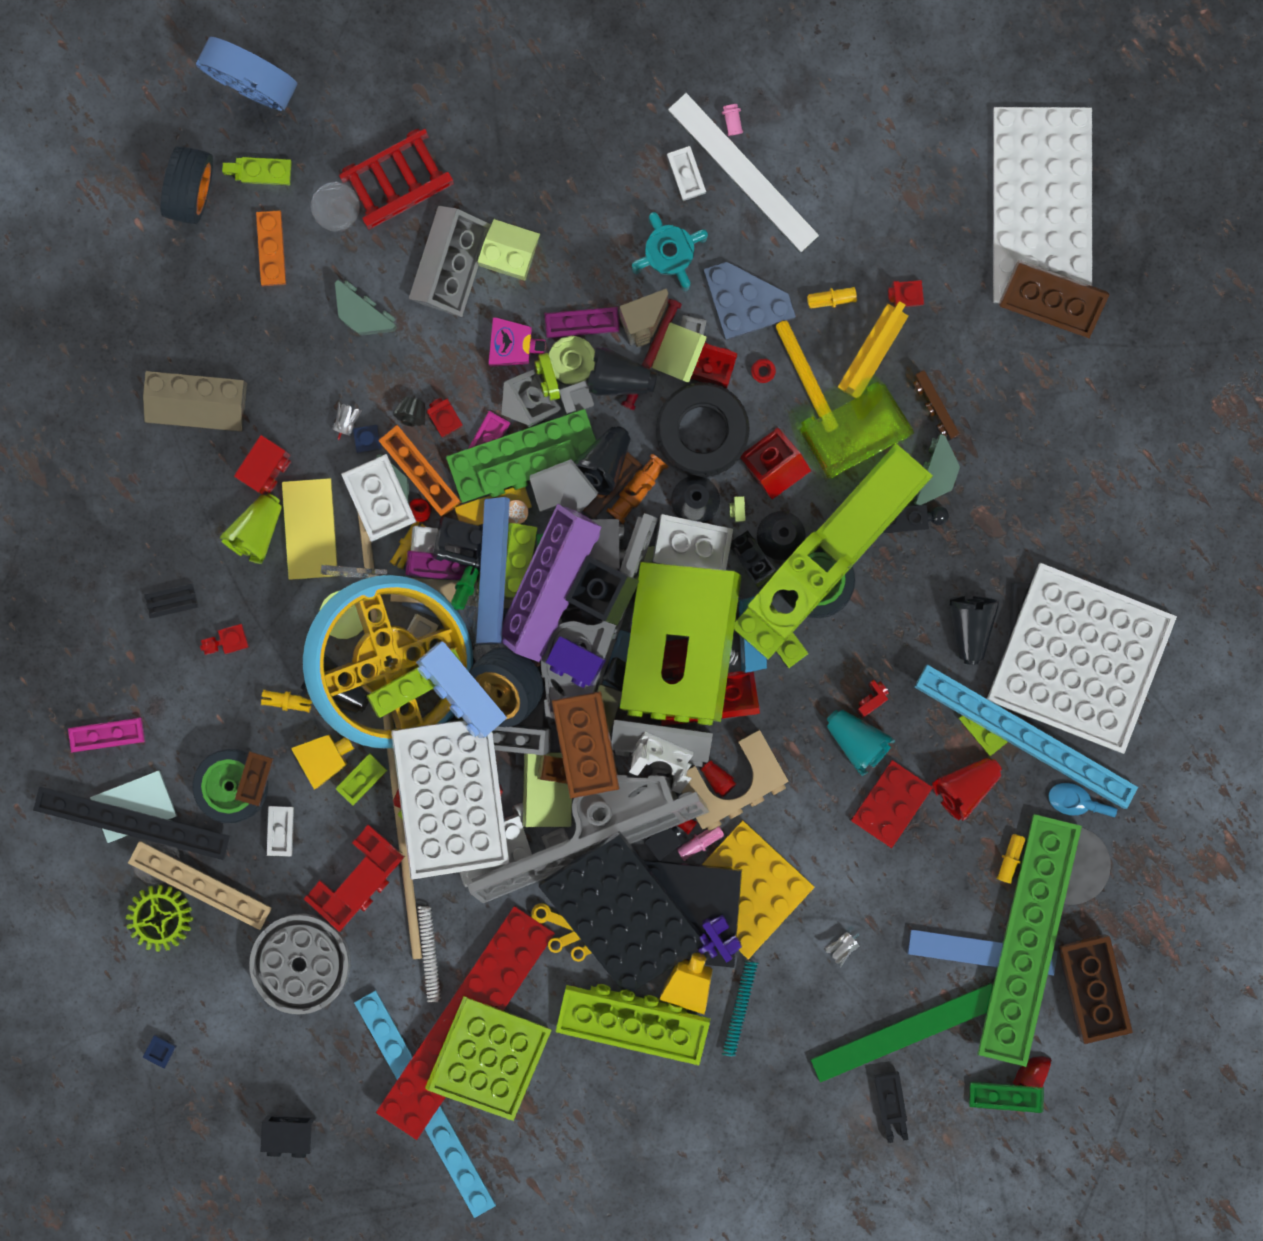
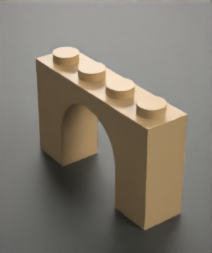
(766, 778)

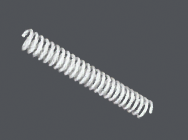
(426, 915)

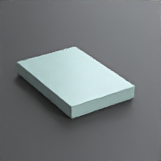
(142, 795)

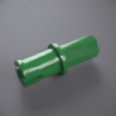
(464, 588)

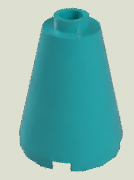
(859, 740)

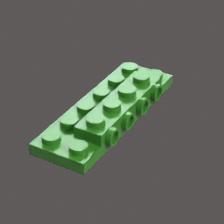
(518, 455)

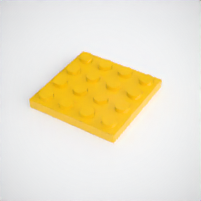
(768, 885)

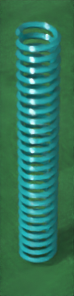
(744, 1001)

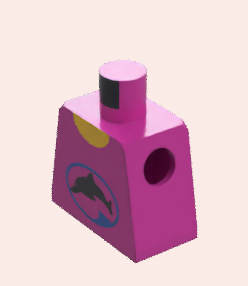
(512, 344)

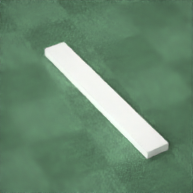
(743, 172)

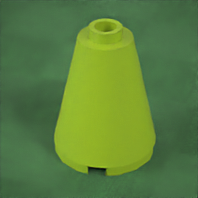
(254, 529)

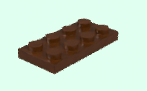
(1053, 299)

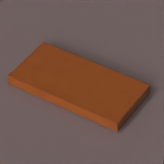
(585, 744)

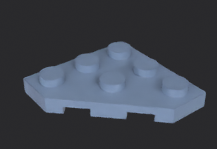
(745, 301)

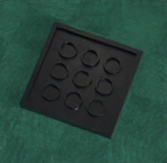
(703, 894)

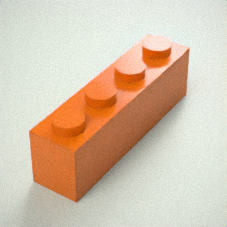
(419, 471)

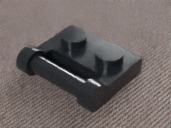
(462, 536)

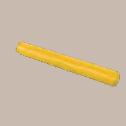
(802, 368)

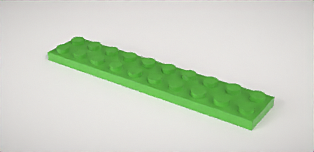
(1029, 940)

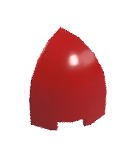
(1034, 1073)

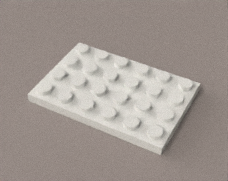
(449, 799)

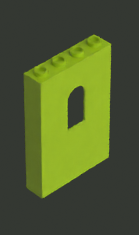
(688, 604)

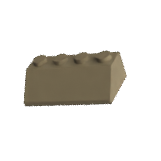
(643, 316)
(194, 401)

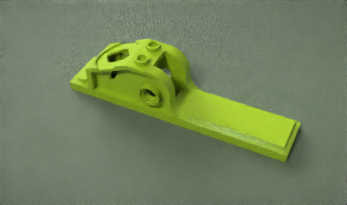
(843, 538)

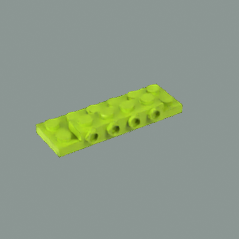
(633, 1023)

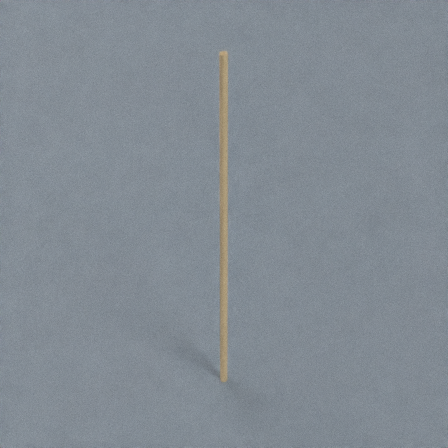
(389, 725)

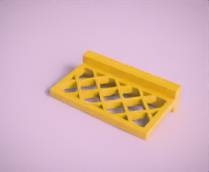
(873, 350)

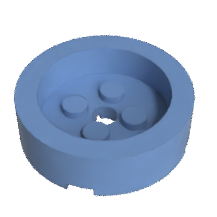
(246, 73)

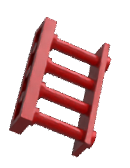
(417, 191)

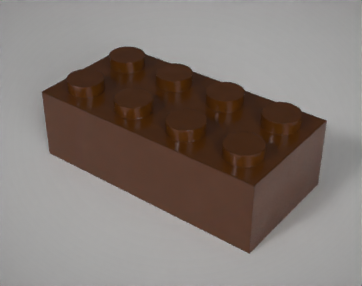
(1095, 989)

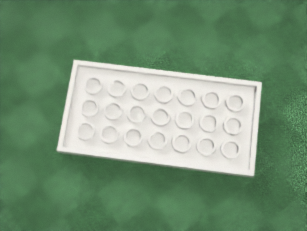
(1042, 192)

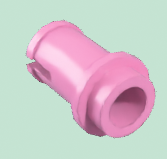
(732, 119)

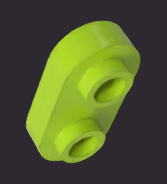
(549, 386)

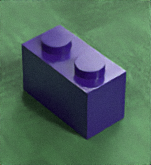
(575, 661)

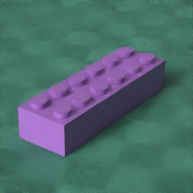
(548, 581)

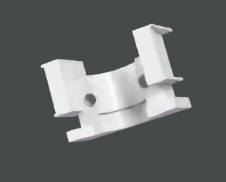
(652, 749)

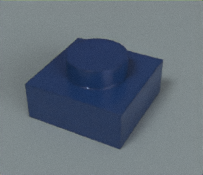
(367, 439)
(159, 1051)

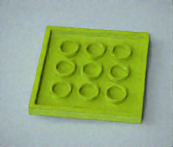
(488, 1058)

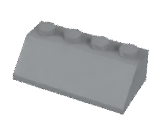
(449, 261)
(627, 734)

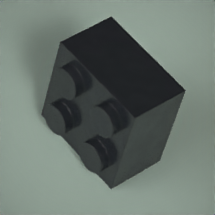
(602, 590)
(288, 1135)

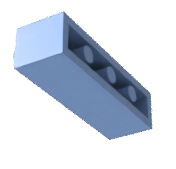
(461, 690)

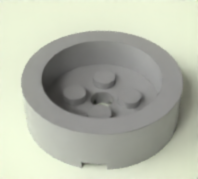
(321, 948)

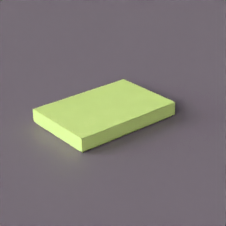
(544, 801)

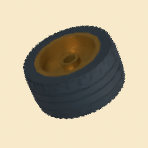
(510, 682)

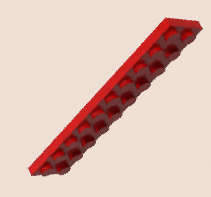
(491, 982)

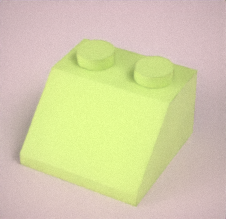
(508, 249)

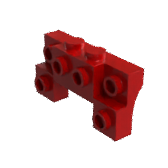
(361, 884)

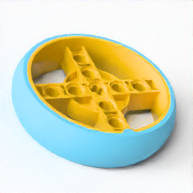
(366, 596)

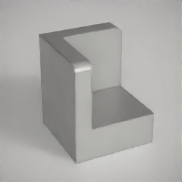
(576, 397)

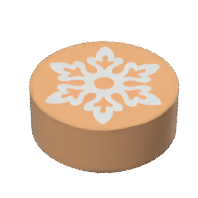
(517, 512)

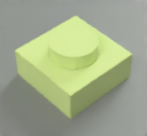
(737, 509)

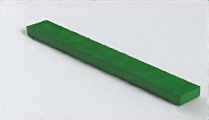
(902, 1033)

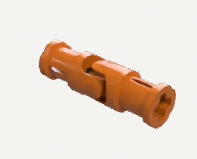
(640, 485)

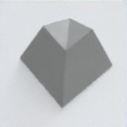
(525, 400)
(562, 485)

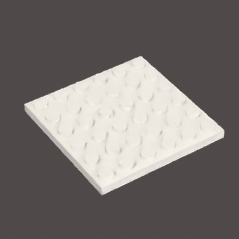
(1081, 658)

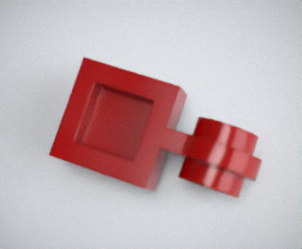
(231, 639)

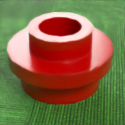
(763, 363)
(420, 509)

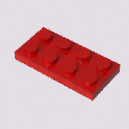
(739, 698)

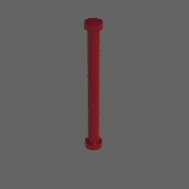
(654, 347)

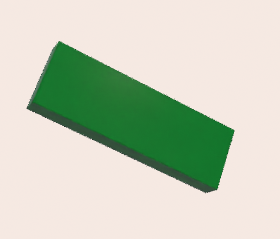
(1007, 1097)

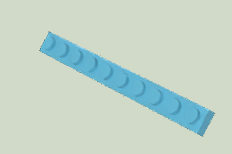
(1026, 737)
(439, 1127)

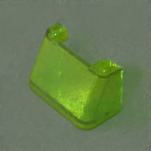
(855, 431)

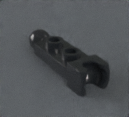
(917, 518)

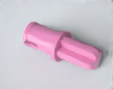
(699, 842)

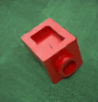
(908, 293)
(444, 417)

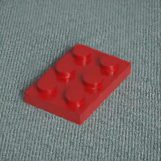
(891, 804)

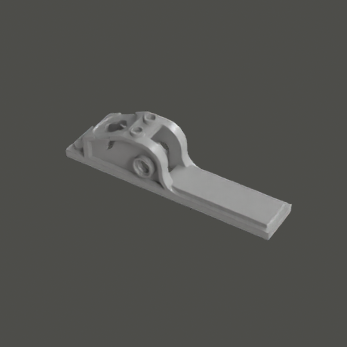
(600, 637)
(597, 819)

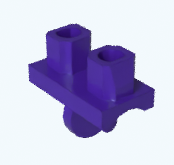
(714, 928)

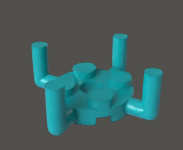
(669, 265)

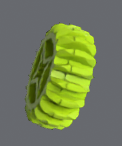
(162, 929)

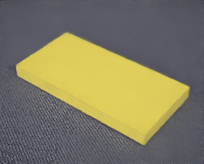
(309, 527)

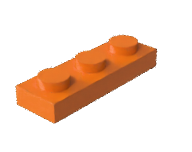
(271, 248)

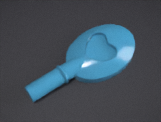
(1074, 800)

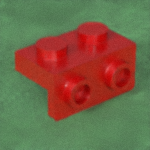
(714, 365)

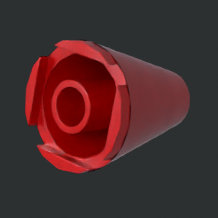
(967, 787)

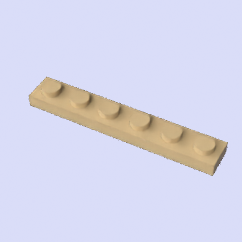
(199, 885)

